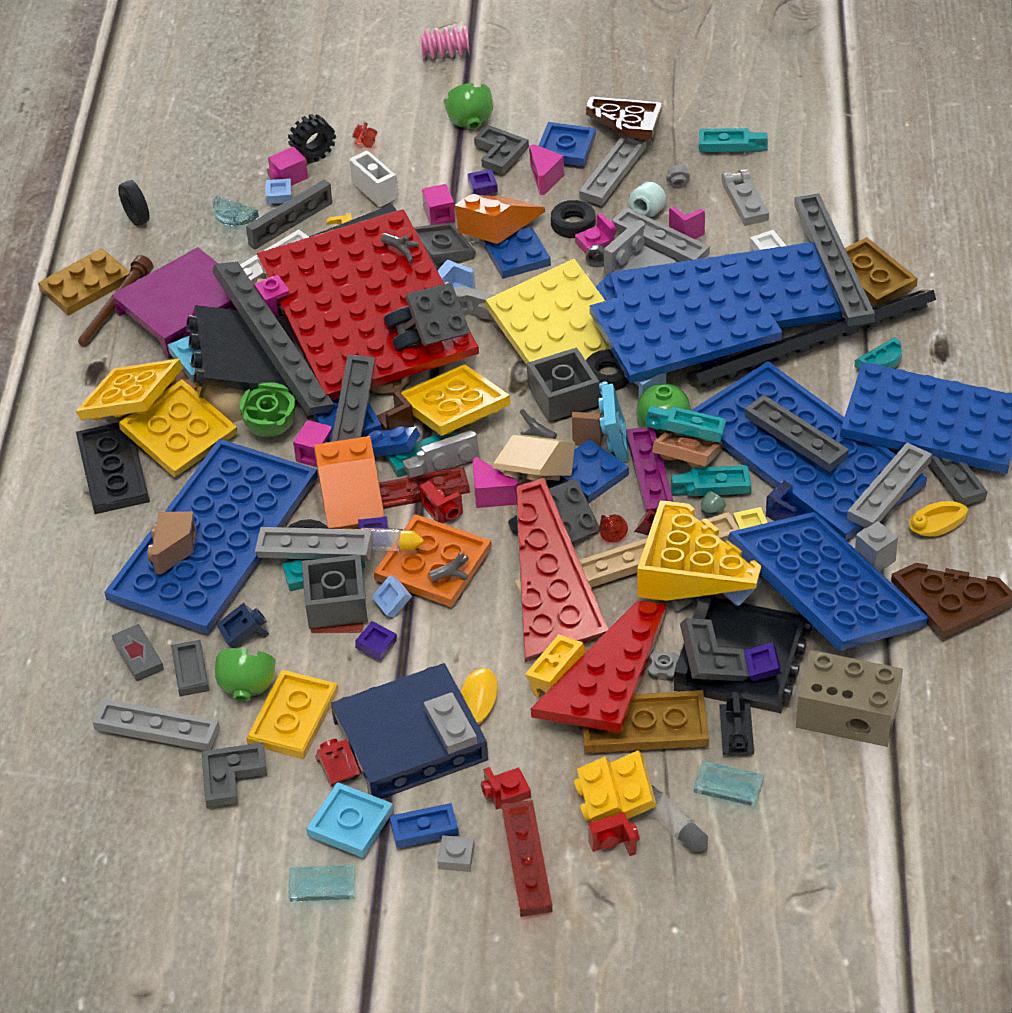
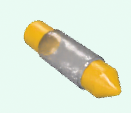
(394, 540)

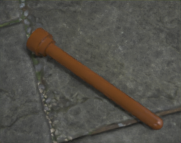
(139, 268)

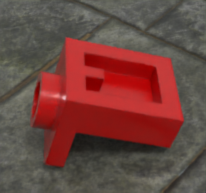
(438, 506)
(337, 761)
(505, 787)
(612, 831)

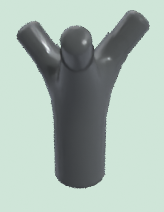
(400, 243)
(536, 428)
(450, 569)

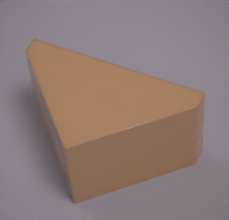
(586, 427)

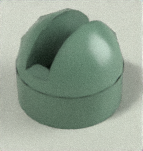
(712, 504)

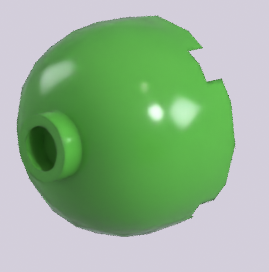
(469, 105)
(663, 397)
(268, 410)
(244, 674)

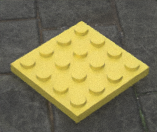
(550, 313)

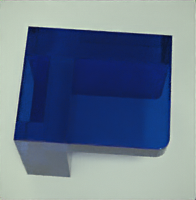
(780, 503)

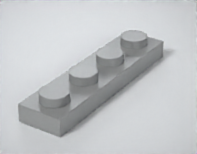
(612, 170)
(662, 237)
(889, 486)
(313, 543)
(156, 725)

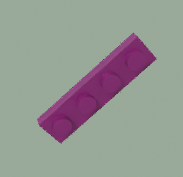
(648, 468)

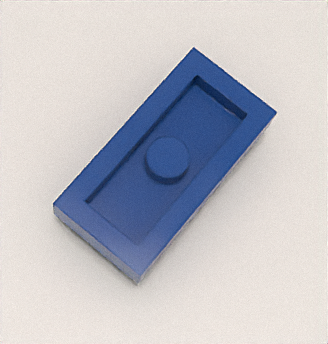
(394, 441)
(423, 825)

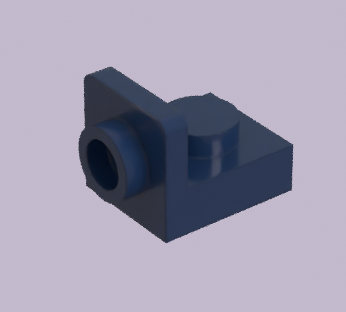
(242, 624)

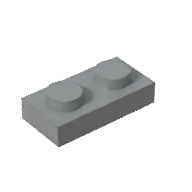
(450, 723)

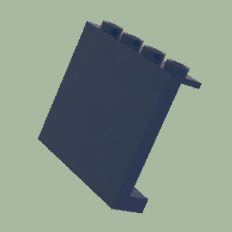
(395, 737)

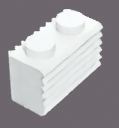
(373, 178)

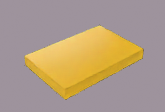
(292, 713)

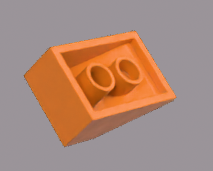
(494, 216)
(348, 482)

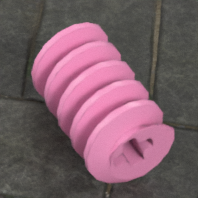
(444, 42)

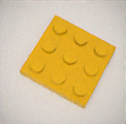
(129, 390)
(455, 399)
(178, 428)

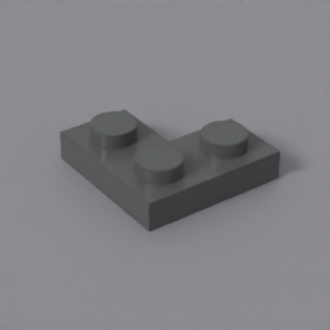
(502, 146)
(708, 659)
(226, 765)

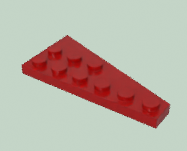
(606, 678)

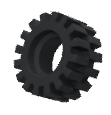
(305, 130)

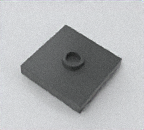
(445, 243)

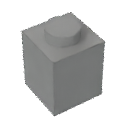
(877, 545)

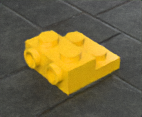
(615, 787)

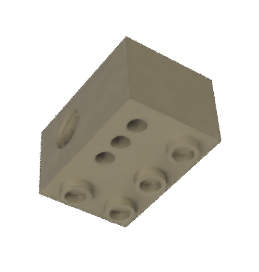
(849, 698)

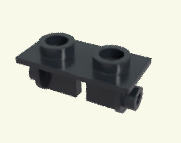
(736, 726)

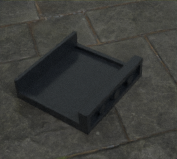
(228, 351)
(744, 629)

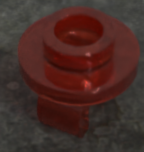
(364, 134)
(613, 528)

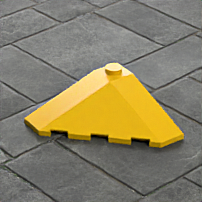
(689, 558)

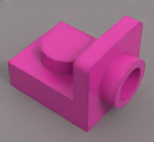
(601, 234)
(271, 290)

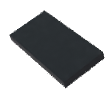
(112, 468)

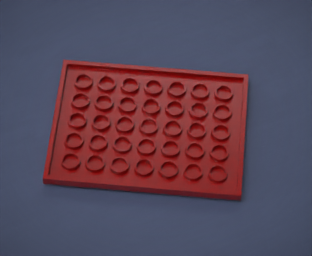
(343, 290)

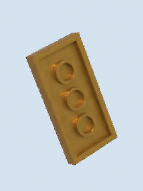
(655, 723)

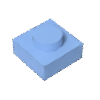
(278, 191)
(391, 596)

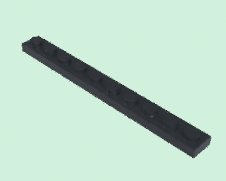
(802, 341)

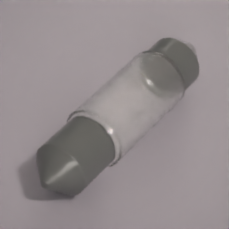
(678, 822)

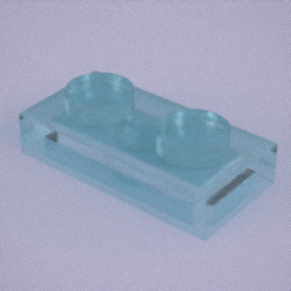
(728, 783)
(321, 883)

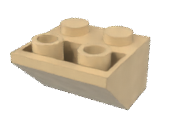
(536, 457)

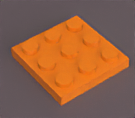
(439, 548)

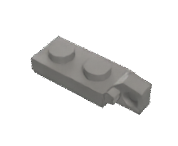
(443, 454)

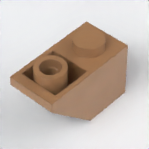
(172, 539)

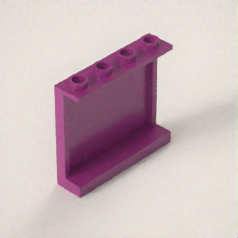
(170, 294)

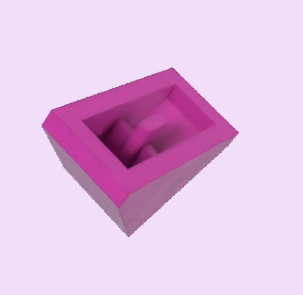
(546, 167)
(492, 486)

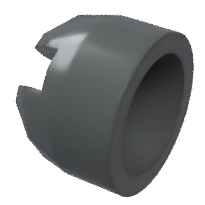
(599, 261)

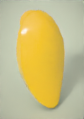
(938, 518)
(480, 692)

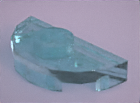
(233, 213)

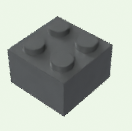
(563, 384)
(334, 591)

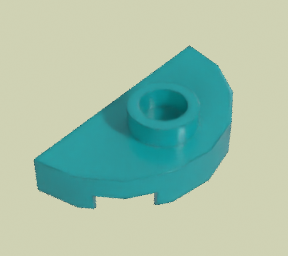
(886, 355)

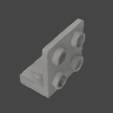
(630, 253)

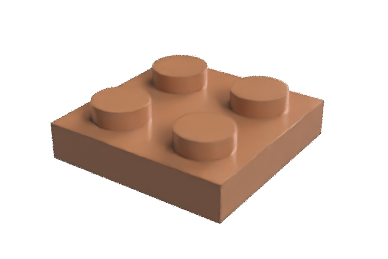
(686, 448)

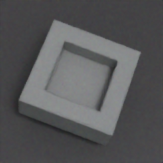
(456, 853)

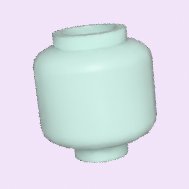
(648, 199)

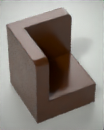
(398, 416)

